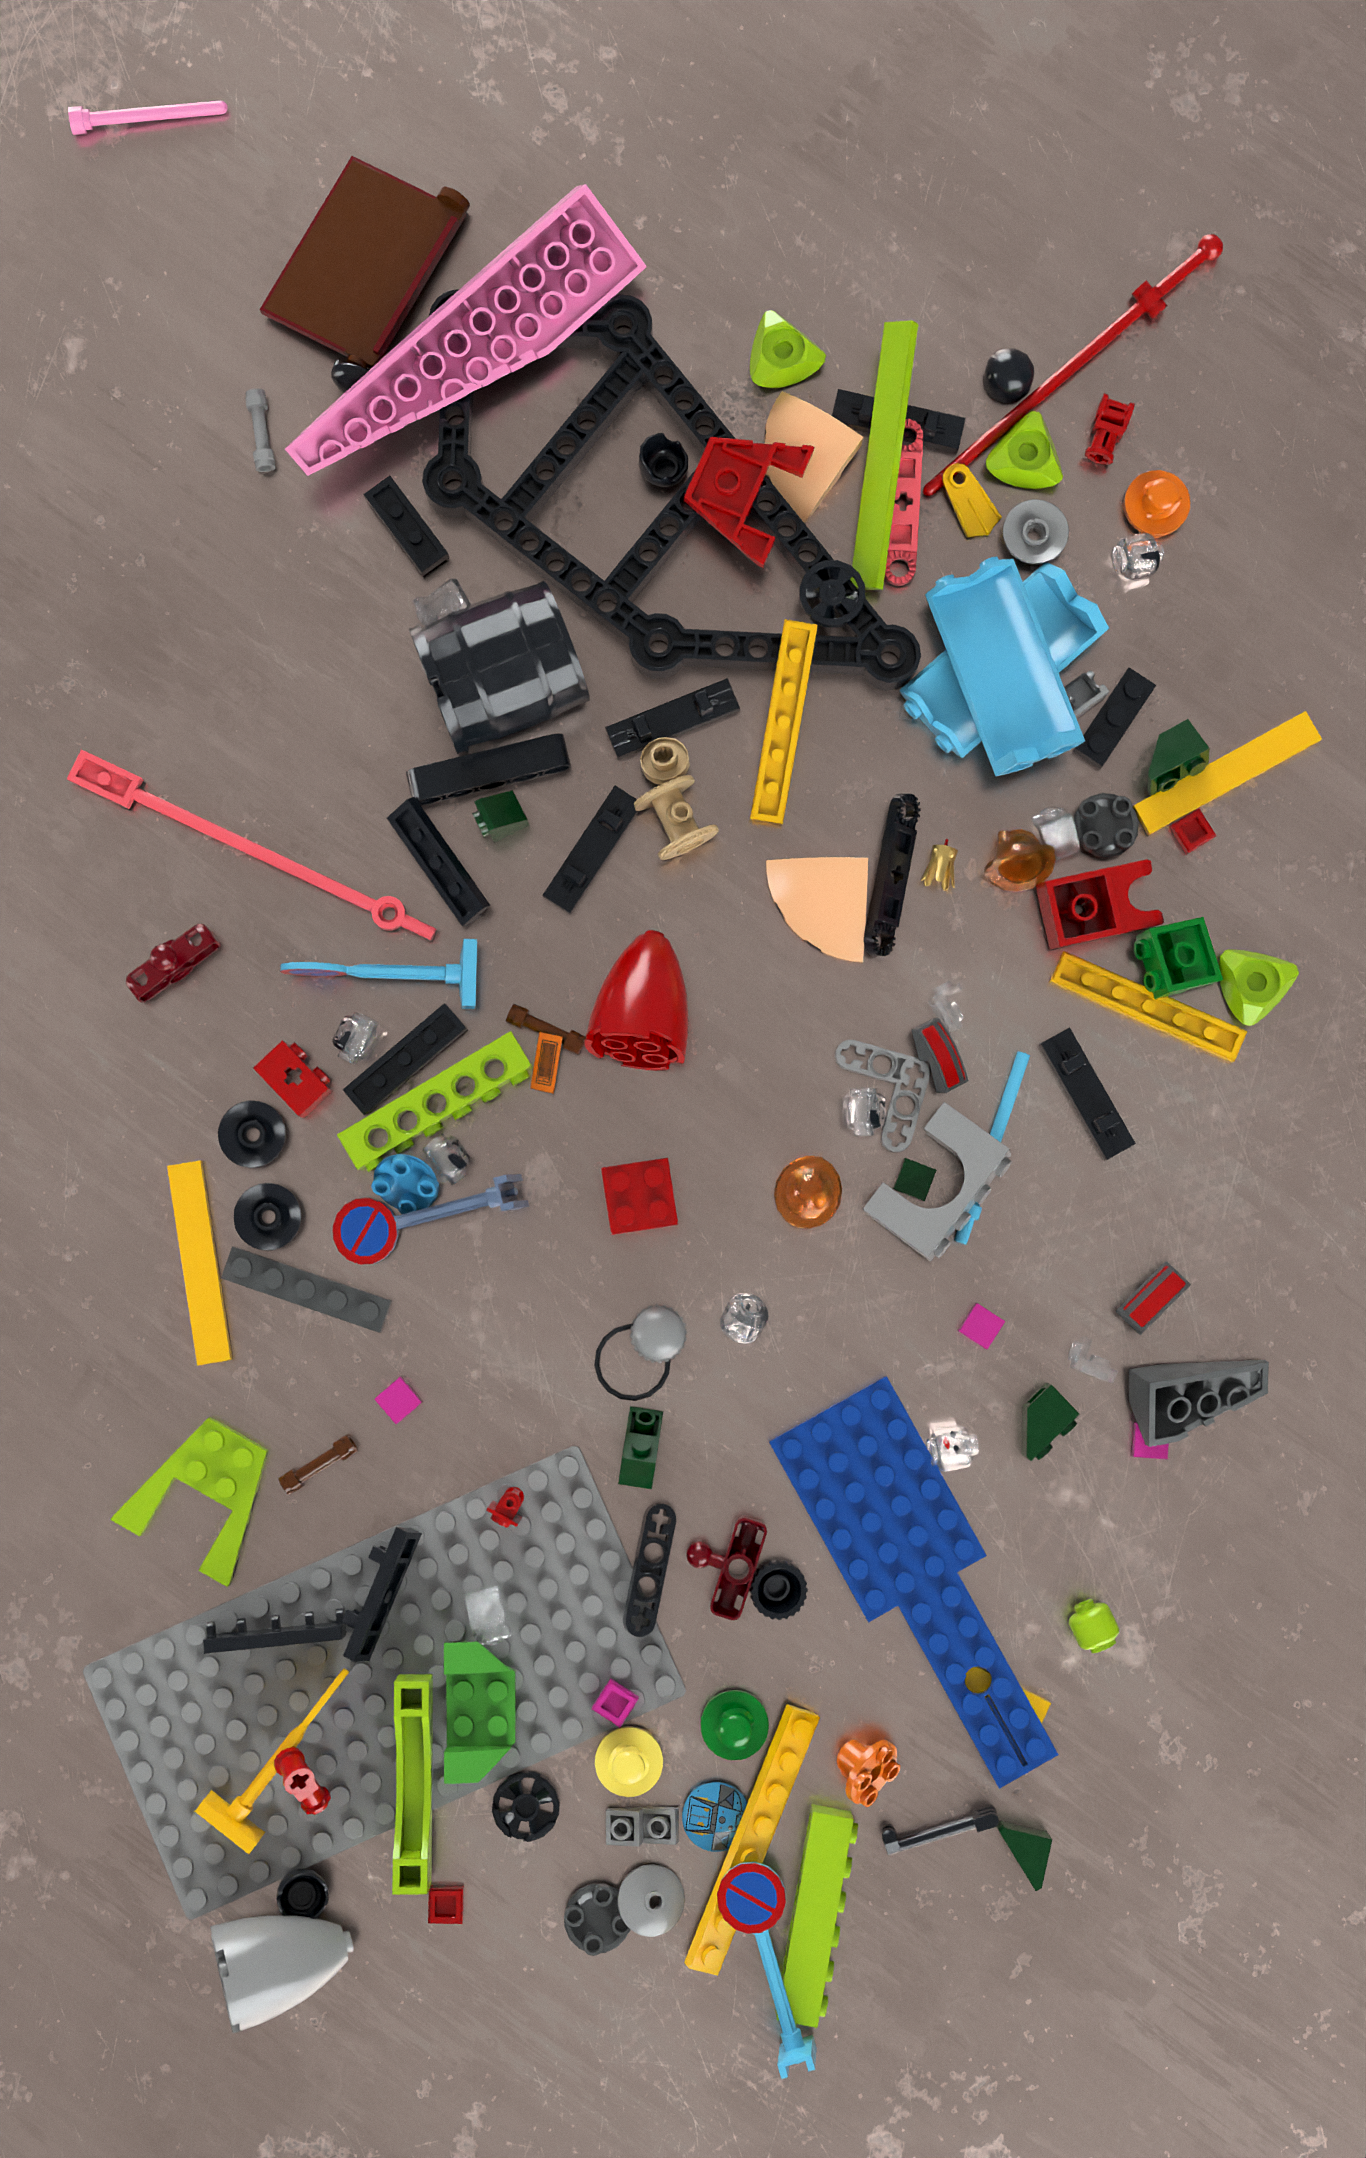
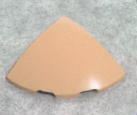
(835, 444)
(823, 901)

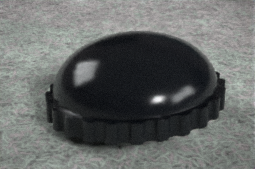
(778, 1590)

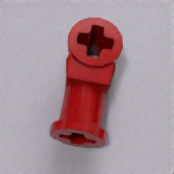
(1109, 425)
(300, 1781)

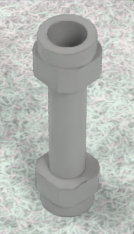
(257, 405)

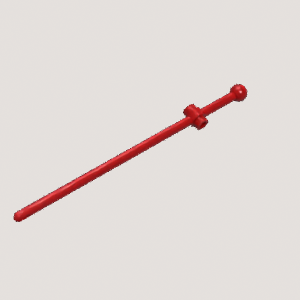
(1148, 301)

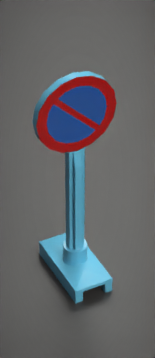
(461, 973)
(752, 1902)

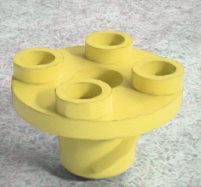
(629, 1761)

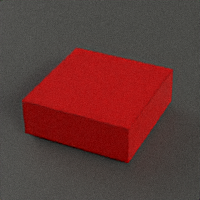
(1192, 831)
(446, 1904)

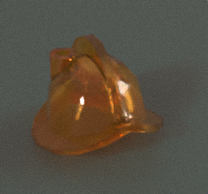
(1020, 861)
(808, 1192)

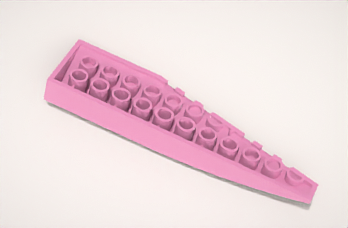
(487, 329)

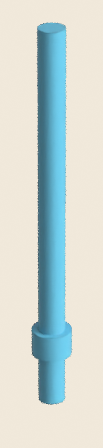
(998, 1129)

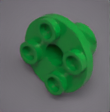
(734, 1725)

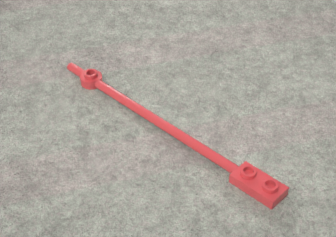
(124, 788)

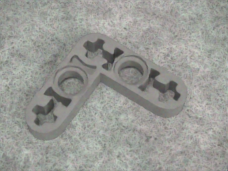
(896, 1076)

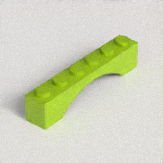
(413, 1784)

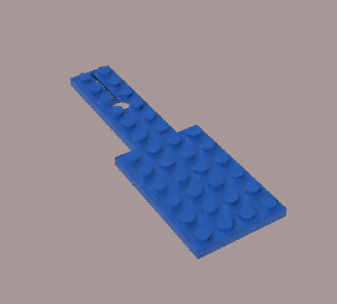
(901, 1546)

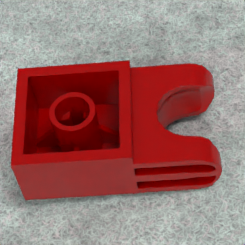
(1104, 904)

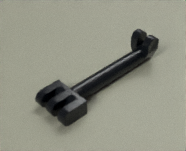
(981, 1819)

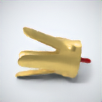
(943, 862)

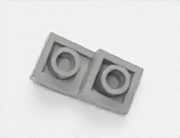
(642, 1825)

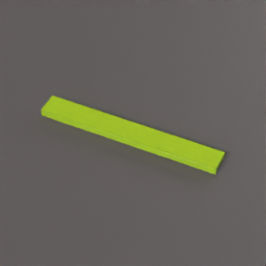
(884, 452)

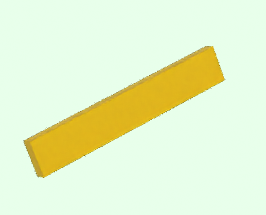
(783, 721)
(1227, 773)
(1139, 1004)
(199, 1262)

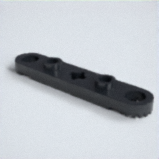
(889, 890)

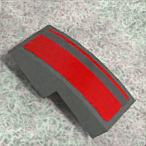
(938, 1048)
(1153, 1298)

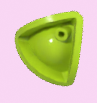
(782, 353)
(1026, 455)
(1254, 983)

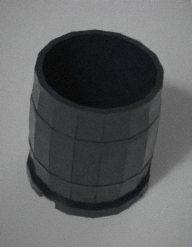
(501, 665)

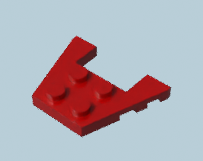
(729, 482)

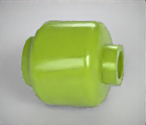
(1094, 1626)

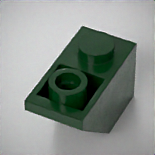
(1177, 755)
(499, 815)
(1044, 1419)
(640, 1447)

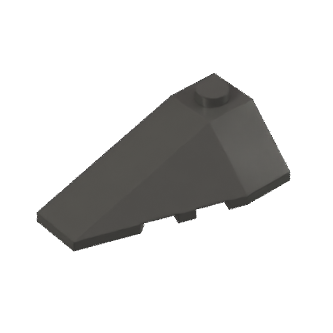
(1182, 1396)

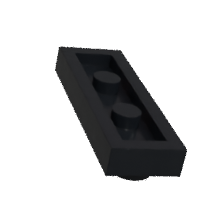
(406, 525)
(1115, 717)

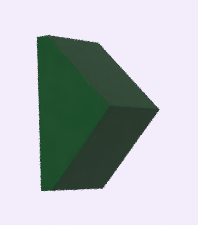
(1030, 1849)

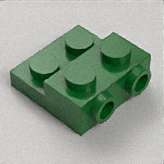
(1177, 957)

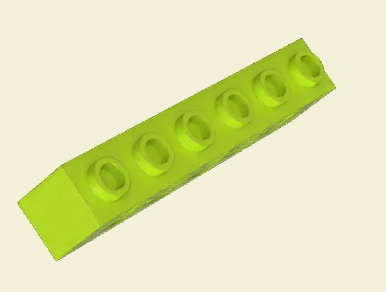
(357, 1137)

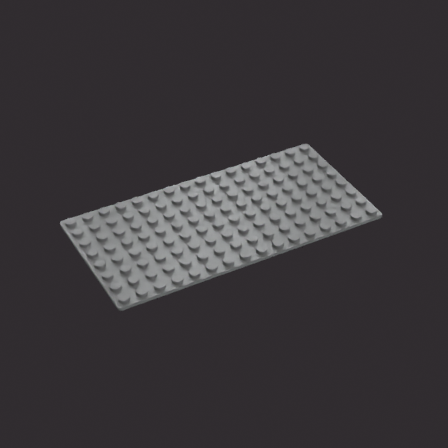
(217, 1718)

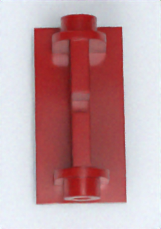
(506, 1509)

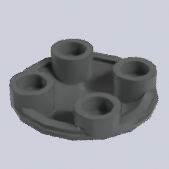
(1106, 824)
(594, 1919)

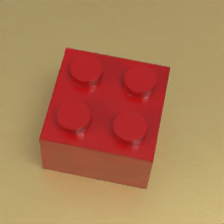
(639, 1196)

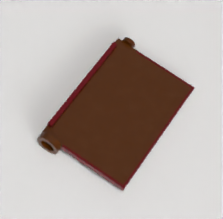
(364, 261)

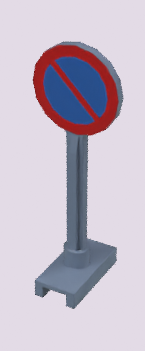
(368, 1229)

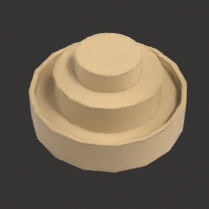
(664, 760)

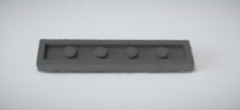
(306, 1289)

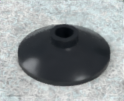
(235, 1129)
(250, 1216)

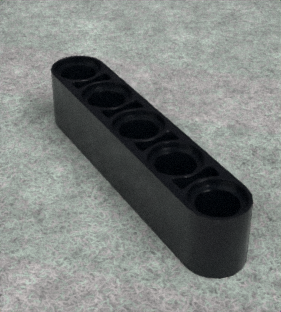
(488, 769)

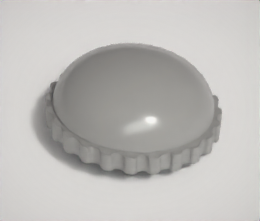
(658, 1333)

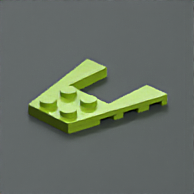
(217, 1465)

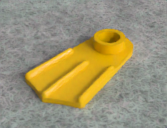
(970, 502)

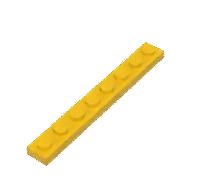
(755, 1829)

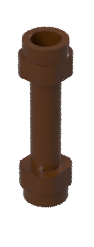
(520, 1017)
(342, 1450)

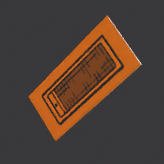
(546, 1062)

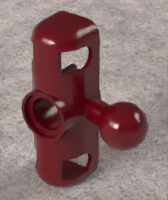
(171, 962)
(741, 1547)

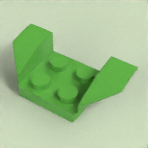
(478, 1711)

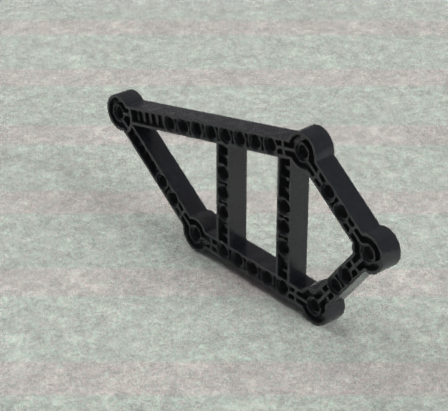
(638, 362)

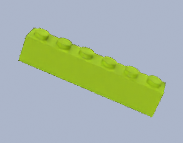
(815, 1912)

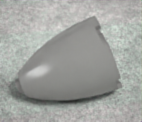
(275, 1963)

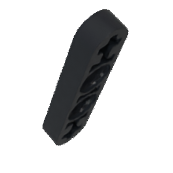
(655, 1571)

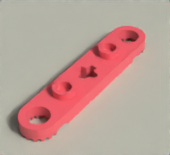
(905, 523)

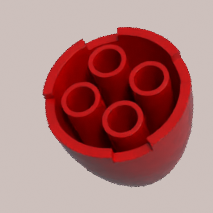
(642, 1007)

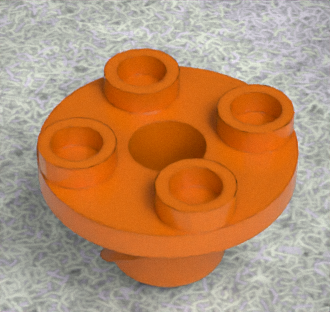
(1156, 503)
(867, 1769)

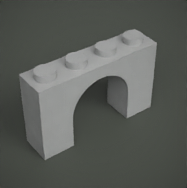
(927, 1228)

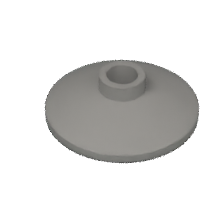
(1038, 517)
(635, 1896)

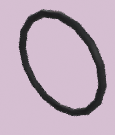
(604, 1383)

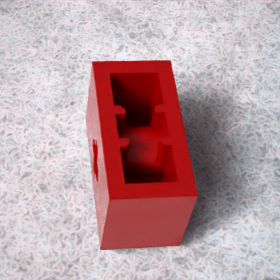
(275, 1071)

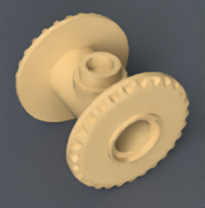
(676, 817)

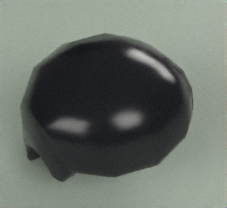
(346, 375)
(1008, 375)
(662, 461)
(302, 1894)

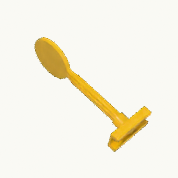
(232, 1818)

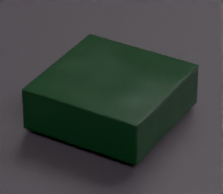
(914, 1179)

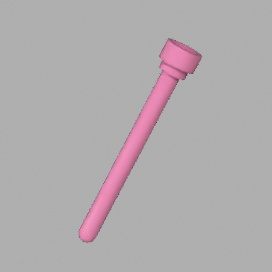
(84, 120)

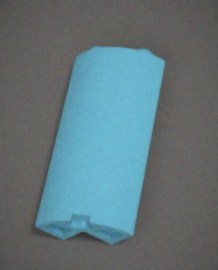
(1068, 627)
(1004, 666)

